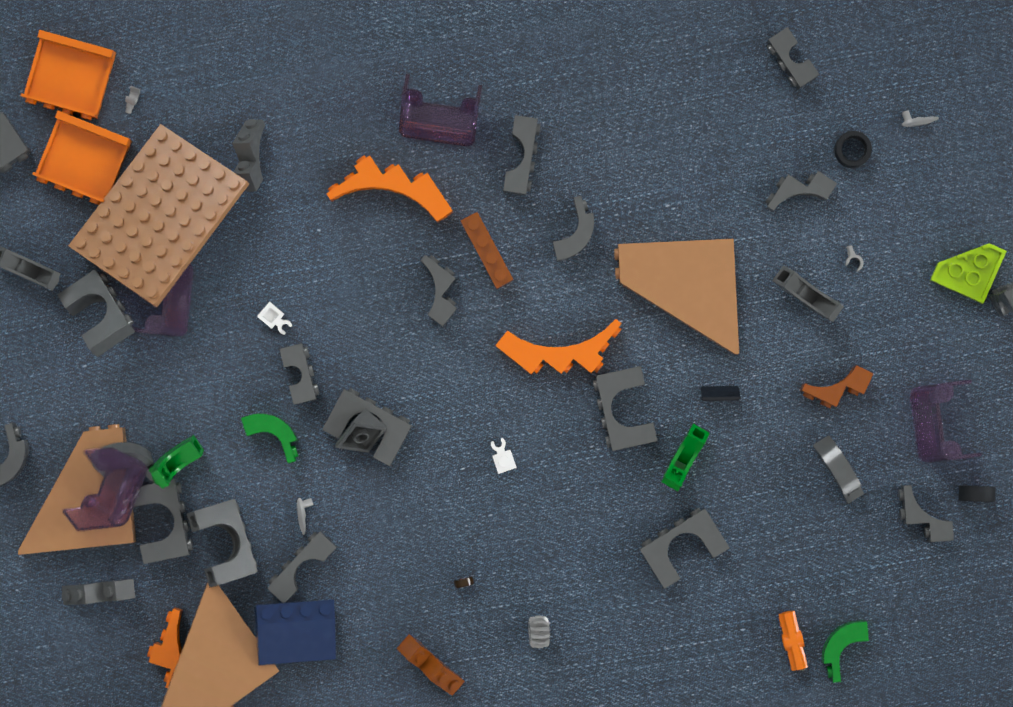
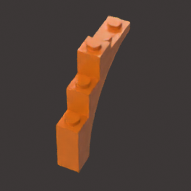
(370, 177)
(585, 354)
(168, 652)

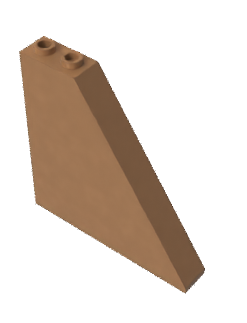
(688, 282)
(77, 480)
(217, 657)

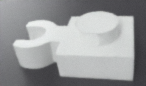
(273, 316)
(503, 459)

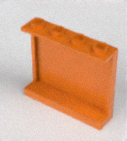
(69, 75)
(82, 158)

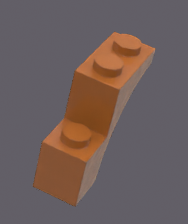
(855, 381)
(430, 665)

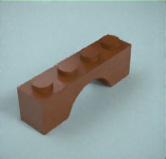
(486, 250)

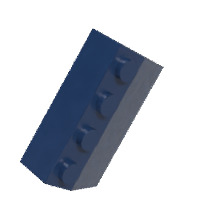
(295, 632)

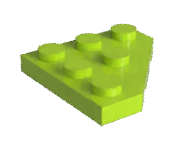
(970, 272)

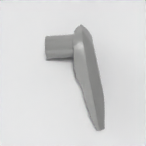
(909, 122)
(301, 505)

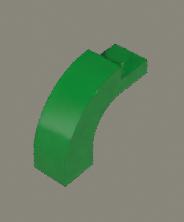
(268, 423)
(684, 457)
(174, 460)
(841, 637)

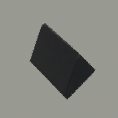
(720, 393)

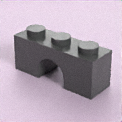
(798, 73)
(305, 389)

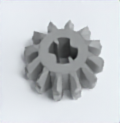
(539, 631)

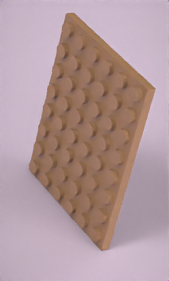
(158, 215)

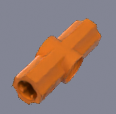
(792, 640)

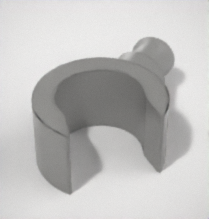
(132, 99)
(851, 254)

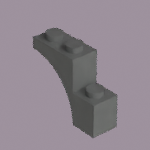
(247, 150)
(818, 186)
(28, 269)
(443, 278)
(807, 294)
(911, 513)
(98, 592)

